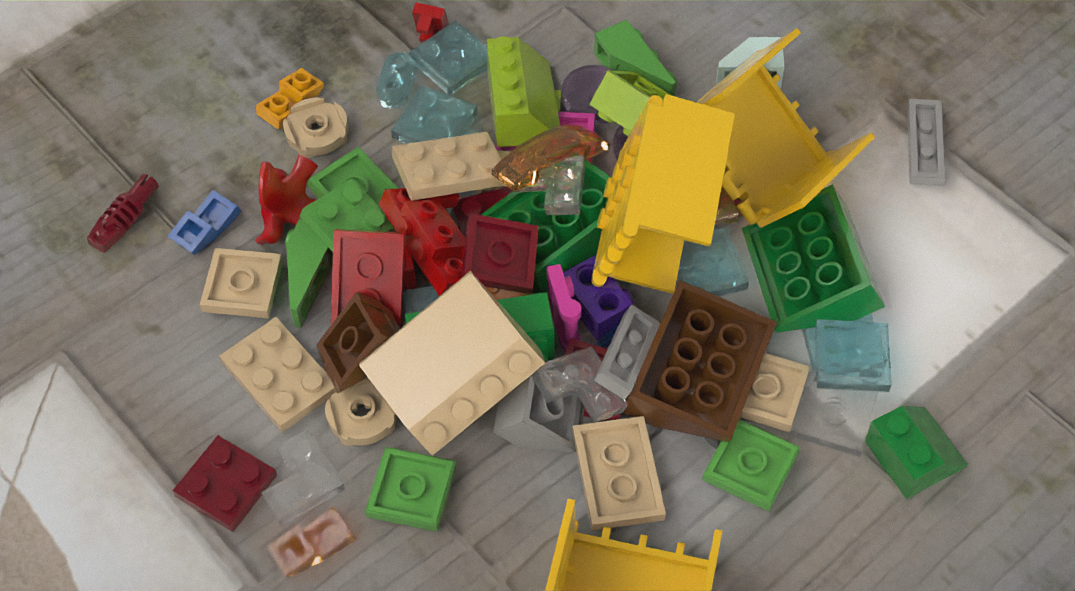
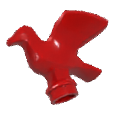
(282, 196)

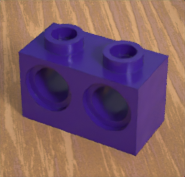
(595, 299)

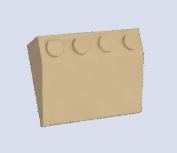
(452, 363)

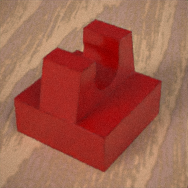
(429, 20)

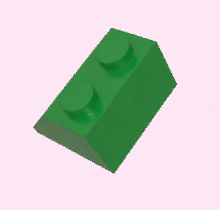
(913, 449)

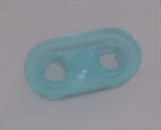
(399, 74)

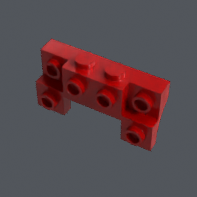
(430, 234)

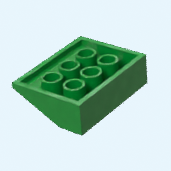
(561, 238)
(813, 265)

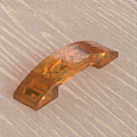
(526, 161)

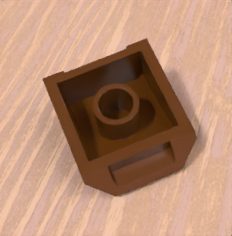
(354, 336)

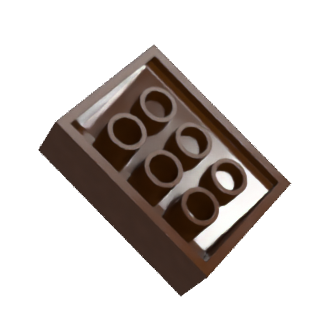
(700, 365)

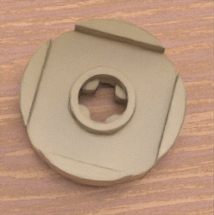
(321, 141)
(358, 429)

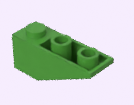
(625, 50)

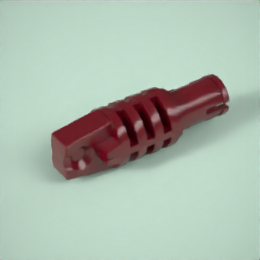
(121, 214)

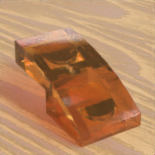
(310, 545)

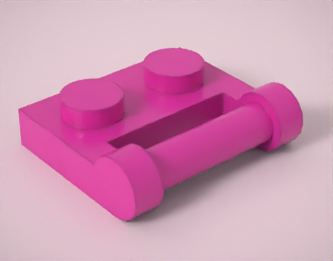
(563, 309)

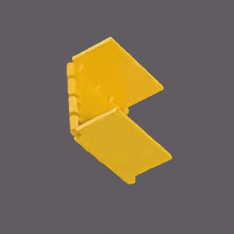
(772, 152)
(662, 192)
(605, 564)

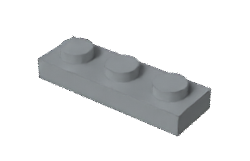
(925, 142)
(627, 352)

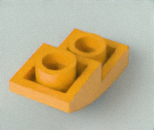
(292, 89)

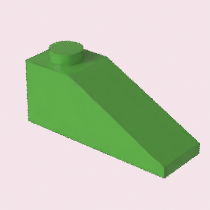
(308, 267)

